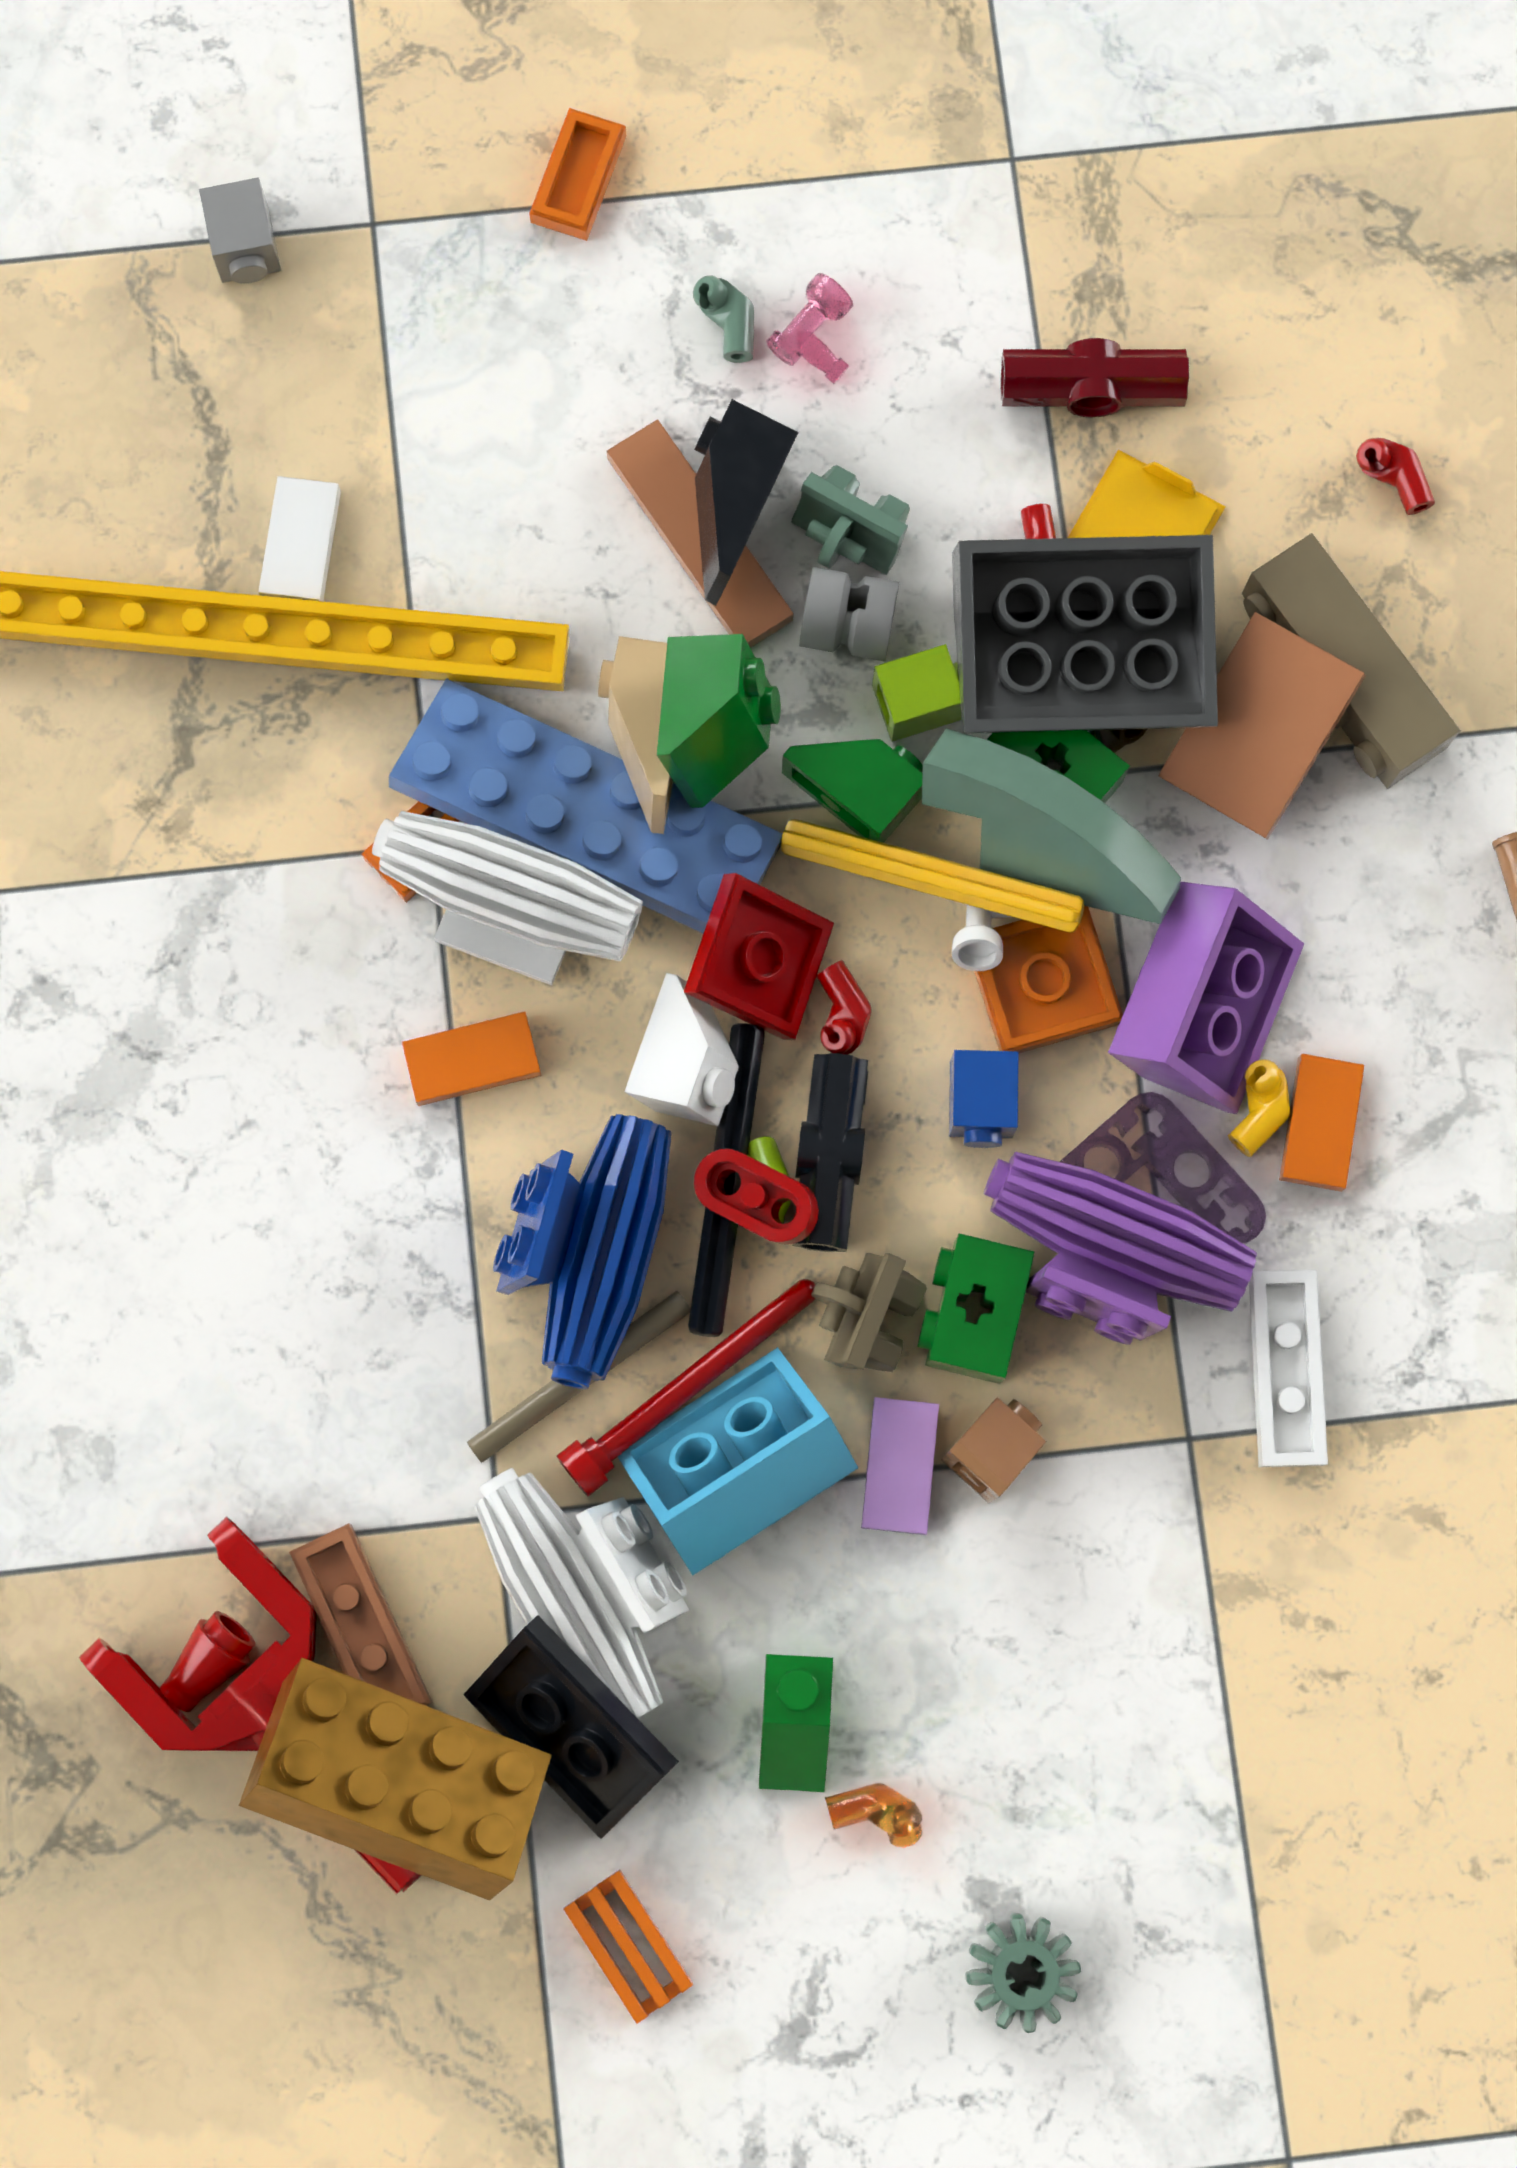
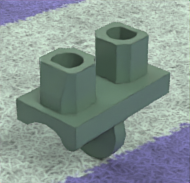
(848, 524)

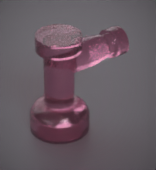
(825, 301)

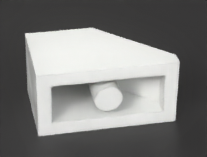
(683, 1058)

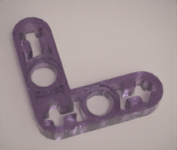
(1160, 1155)

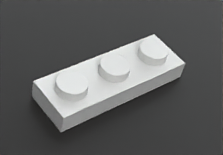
(1288, 1368)

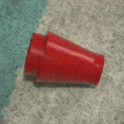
(209, 1658)

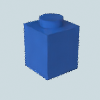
(983, 1097)

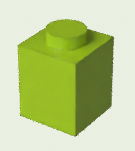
(918, 692)

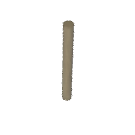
(555, 1394)

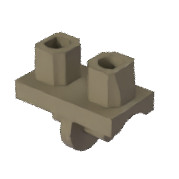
(858, 1309)

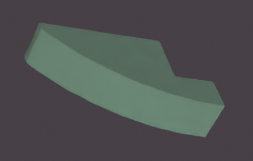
(1048, 828)

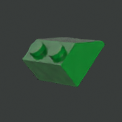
(713, 713)

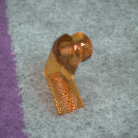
(880, 1806)

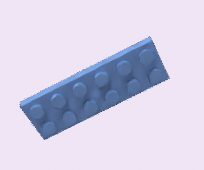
(575, 803)

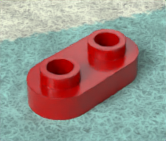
(758, 1198)

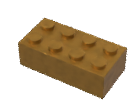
(396, 1780)

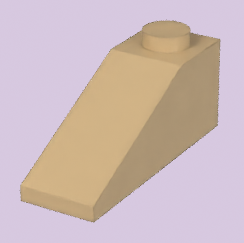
(635, 699)

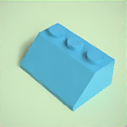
(737, 1460)

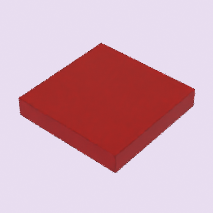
(759, 956)

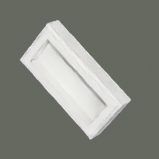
(300, 539)

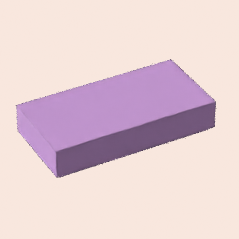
(900, 1466)

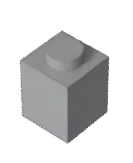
(240, 231)

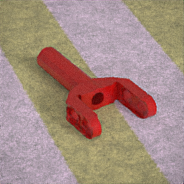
(243, 1709)

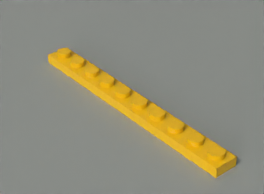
(283, 631)

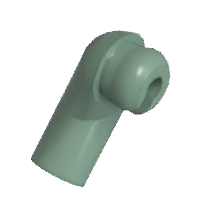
(731, 312)

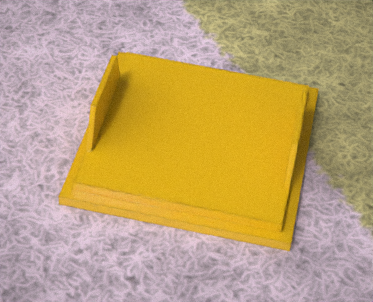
(1145, 501)

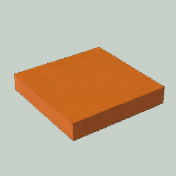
(1048, 986)

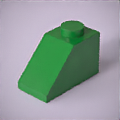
(858, 782)
(795, 1722)

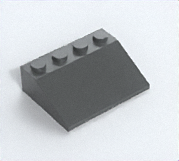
(1085, 633)

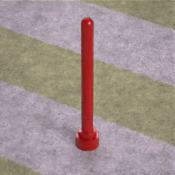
(593, 1459)

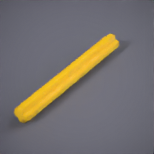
(933, 875)

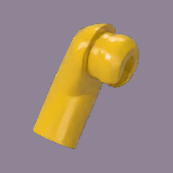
(1267, 1106)

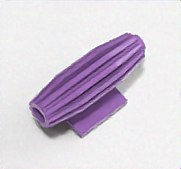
(1115, 1247)

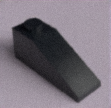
(733, 485)

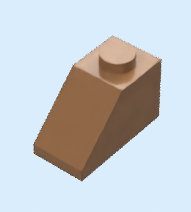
(996, 1448)

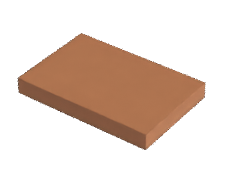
(1273, 720)

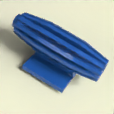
(589, 1244)

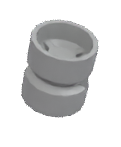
(848, 614)

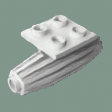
(507, 896)
(586, 1582)

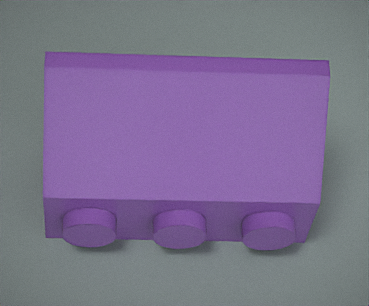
(1207, 995)

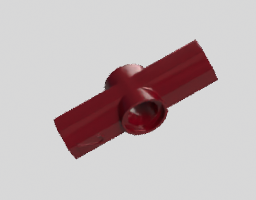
(1094, 377)

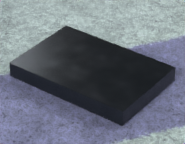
(556, 1704)

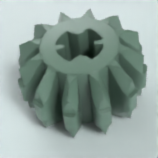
(1030, 1995)

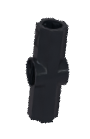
(833, 1146)

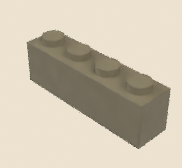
(1393, 713)

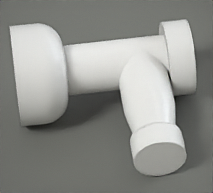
(977, 944)

